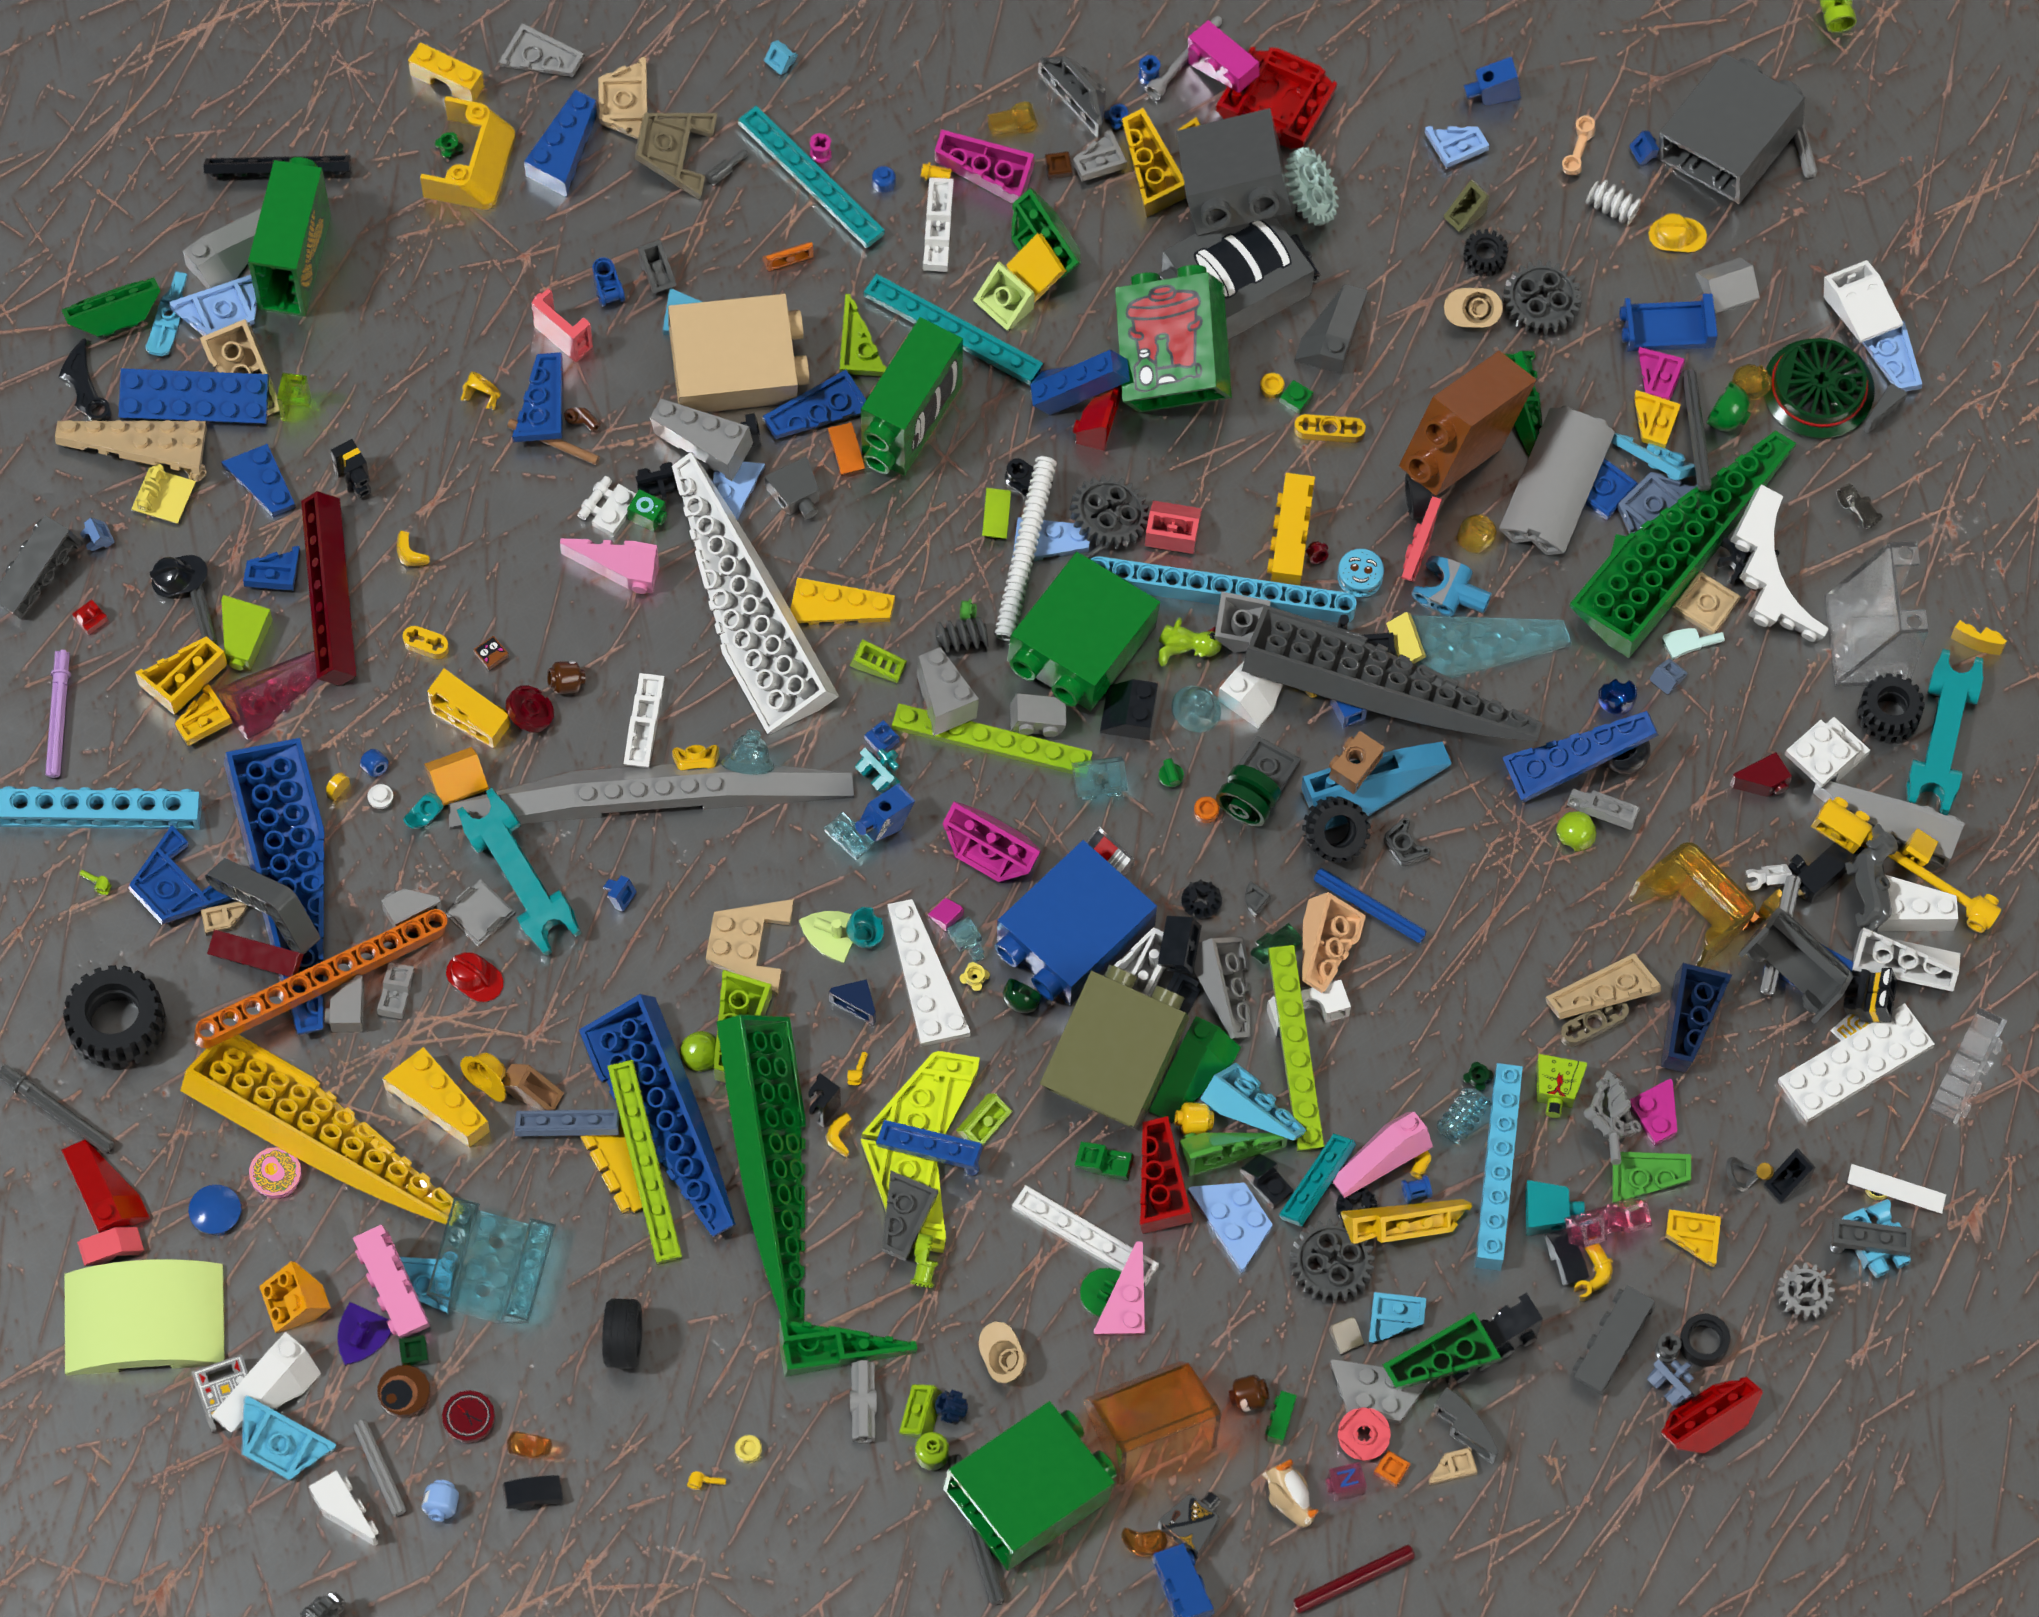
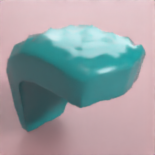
(424, 811)

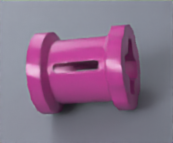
(820, 148)

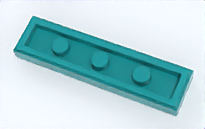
(1317, 1179)

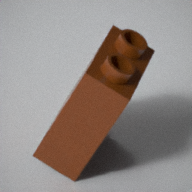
(1467, 423)

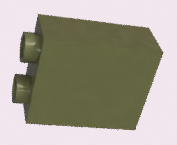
(1116, 1047)

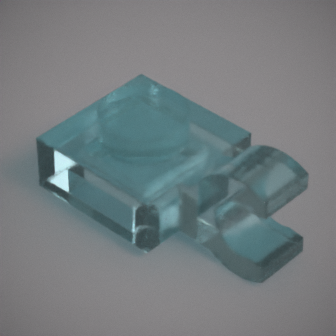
(966, 936)

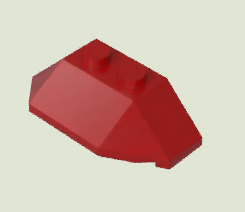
(1712, 1415)

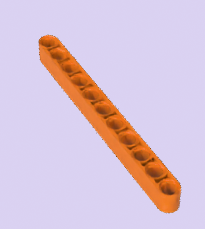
(315, 988)

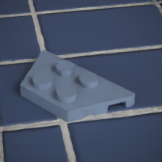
(1649, 499)

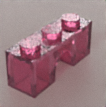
(1594, 1225)

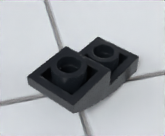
(1568, 1257)
(532, 1490)

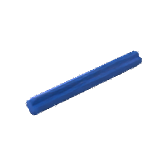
(1370, 905)

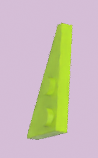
(858, 352)

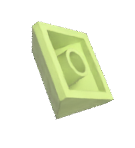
(1005, 297)

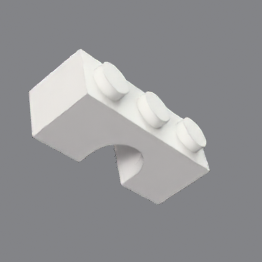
(1332, 1003)

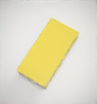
(1406, 637)

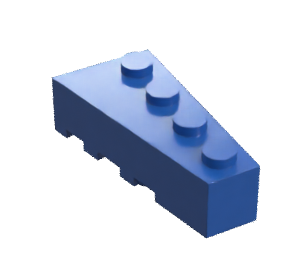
(562, 145)

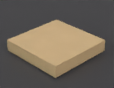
(1706, 603)

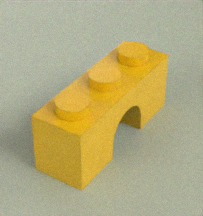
(432, 64)

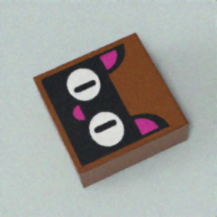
(491, 653)

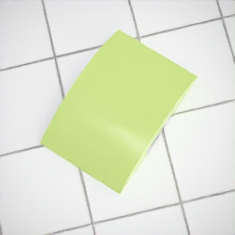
(144, 1316)

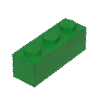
(1280, 1417)

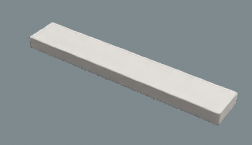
(1078, 1231)

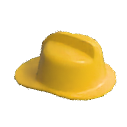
(1677, 234)
(486, 1074)

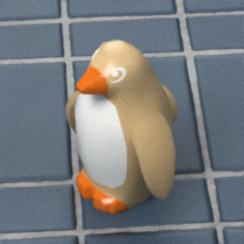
(1290, 1493)

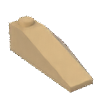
(237, 351)

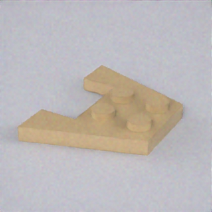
(738, 936)

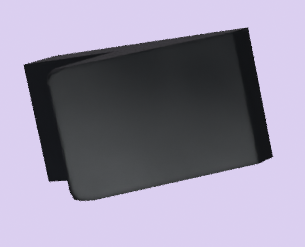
(1267, 1181)

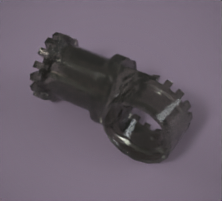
(1861, 506)

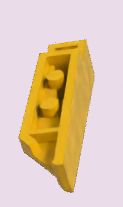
(1404, 1221)

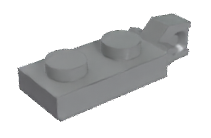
(1604, 808)

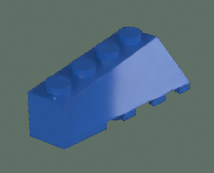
(1066, 386)

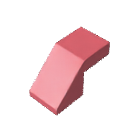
(108, 1244)

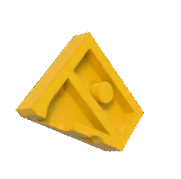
(1655, 418)
(202, 717)

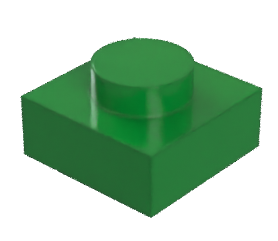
(1296, 397)

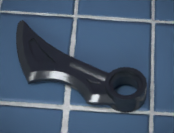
(76, 372)

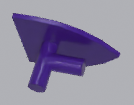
(361, 1333)

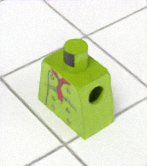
(1558, 1082)

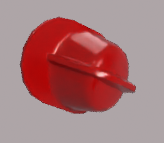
(474, 977)

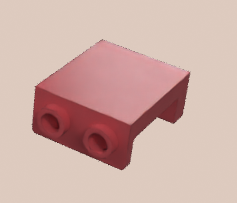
(572, 340)

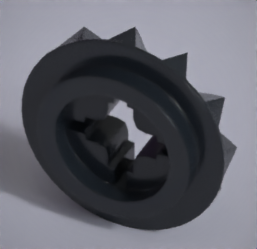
(1200, 909)
(1367, 1197)

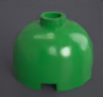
(1730, 409)

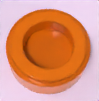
(1206, 809)

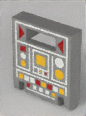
(216, 1391)

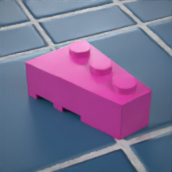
(1221, 57)

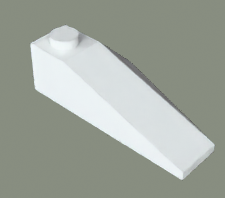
(277, 1378)

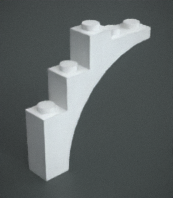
(1762, 572)

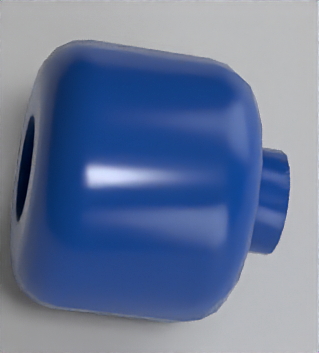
(883, 179)
(374, 763)

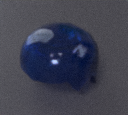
(1617, 697)

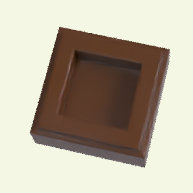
(1058, 165)

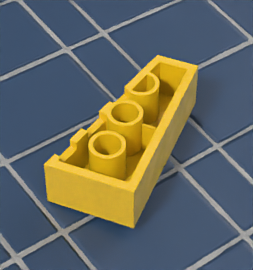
(1155, 170)
(433, 1093)

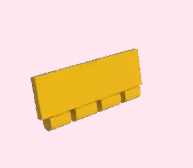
(614, 1154)

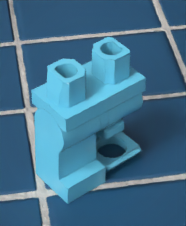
(1876, 1260)

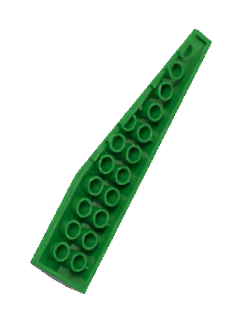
(1666, 554)
(768, 1142)

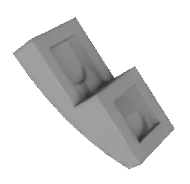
(395, 990)

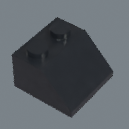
(1129, 709)

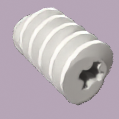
(1613, 202)

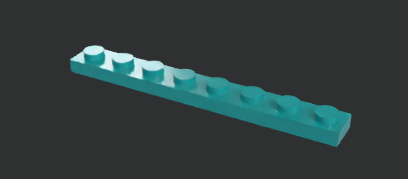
(811, 177)
(974, 339)

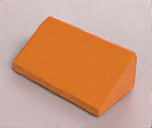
(788, 256)

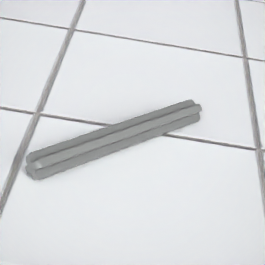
(1787, 904)

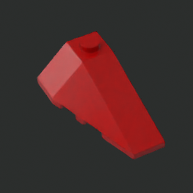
(1097, 419)
(103, 1189)

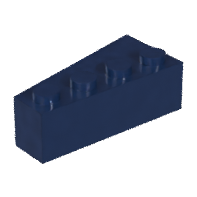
(1692, 1008)

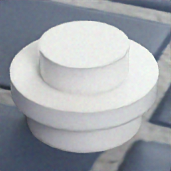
(380, 796)

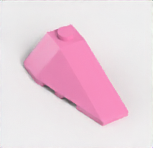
(629, 565)
(1385, 1151)

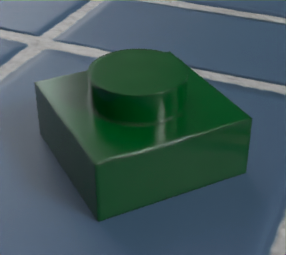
(413, 1350)

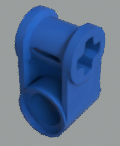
(607, 286)

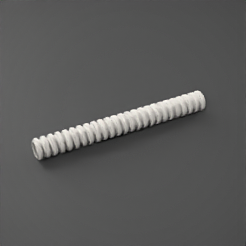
(1025, 547)

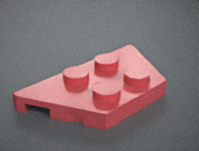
(1422, 536)

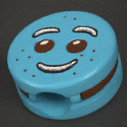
(1360, 573)

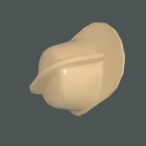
(1473, 307)
(1002, 1352)

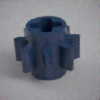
(951, 1406)

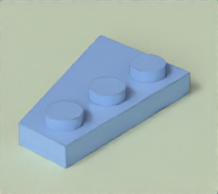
(1057, 539)

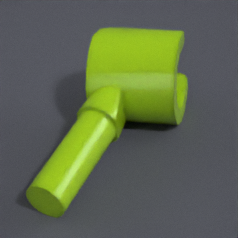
(102, 884)

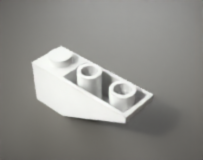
(338, 1505)

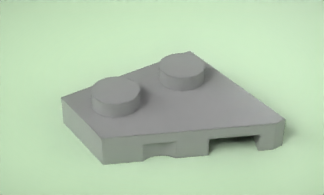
(1100, 158)

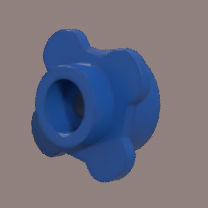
(1116, 110)

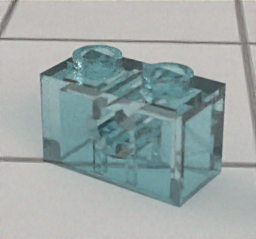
(1087, 773)

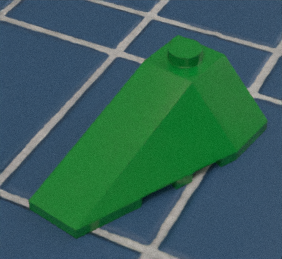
(1200, 1056)

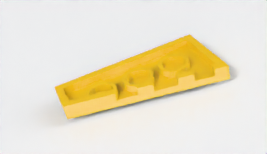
(835, 603)

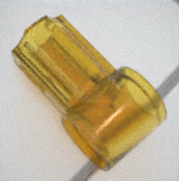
(1019, 118)

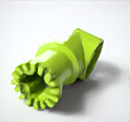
(925, 1266)

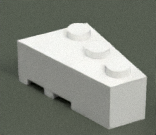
(1143, 962)

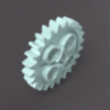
(1311, 186)

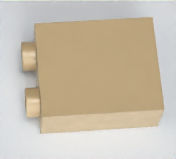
(736, 353)

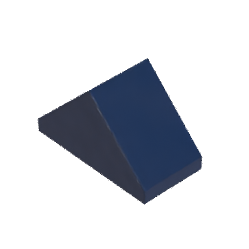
(855, 999)

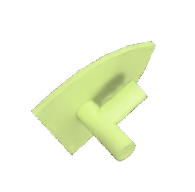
(828, 933)

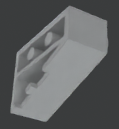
(945, 692)

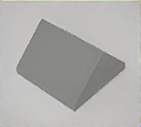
(1730, 283)
(1237, 620)

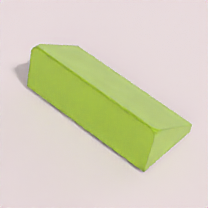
(984, 1119)
(920, 1411)

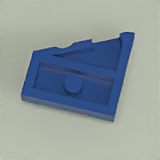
(273, 570)

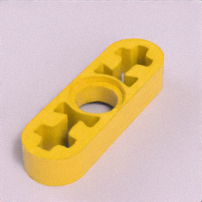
(1337, 421)

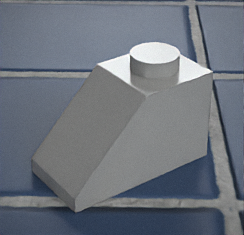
(408, 904)
(347, 1008)

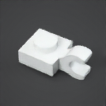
(1771, 875)

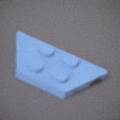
(218, 306)
(1233, 1218)

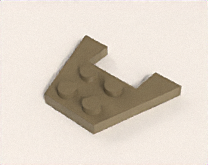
(664, 144)

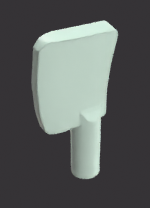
(1687, 640)

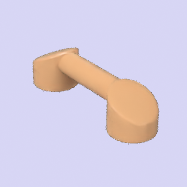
(1585, 131)

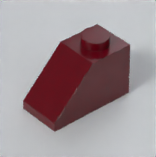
(1763, 777)

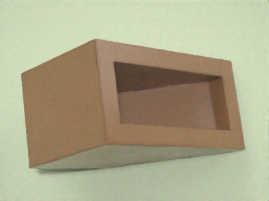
(531, 1087)

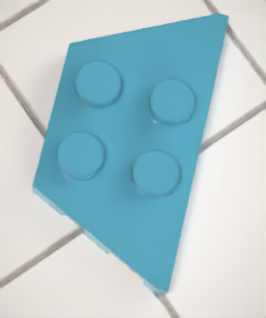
(279, 1441)

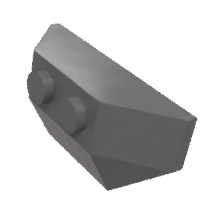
(1076, 89)

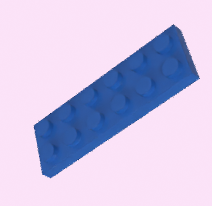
(193, 396)

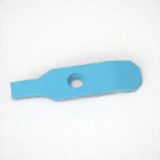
(166, 327)

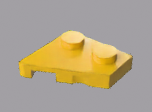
(1695, 1234)

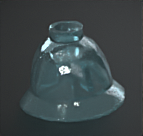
(1196, 709)
(749, 755)

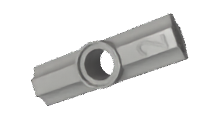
(863, 1402)

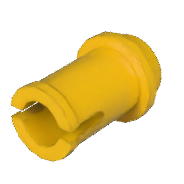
(931, 171)

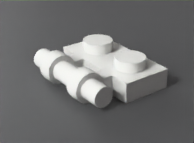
(614, 511)

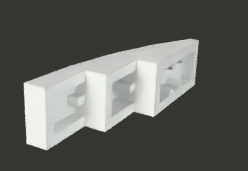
(938, 224)
(644, 720)

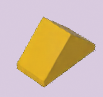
(1919, 847)

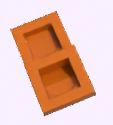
(846, 448)

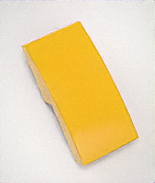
(1986, 642)

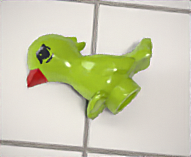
(1181, 640)

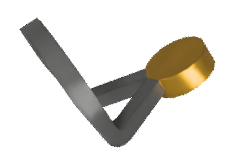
(1763, 1171)

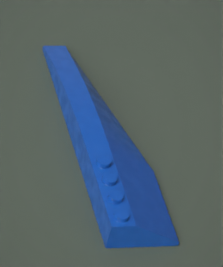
(283, 842)

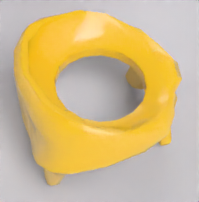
(478, 382)

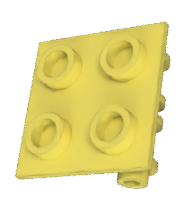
(163, 494)

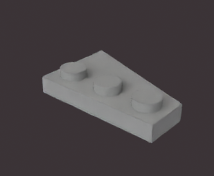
(540, 53)

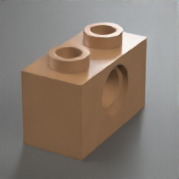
(1350, 774)

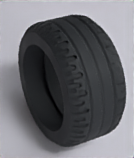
(622, 1333)

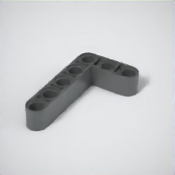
(268, 898)

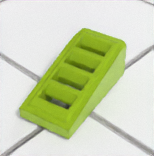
(875, 669)

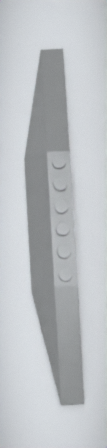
(658, 787)

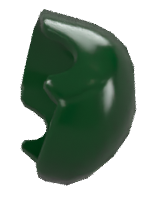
(1020, 997)

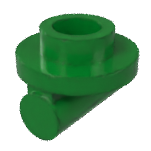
(1170, 773)

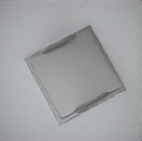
(479, 912)

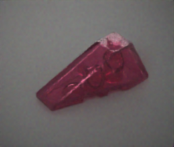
(264, 695)

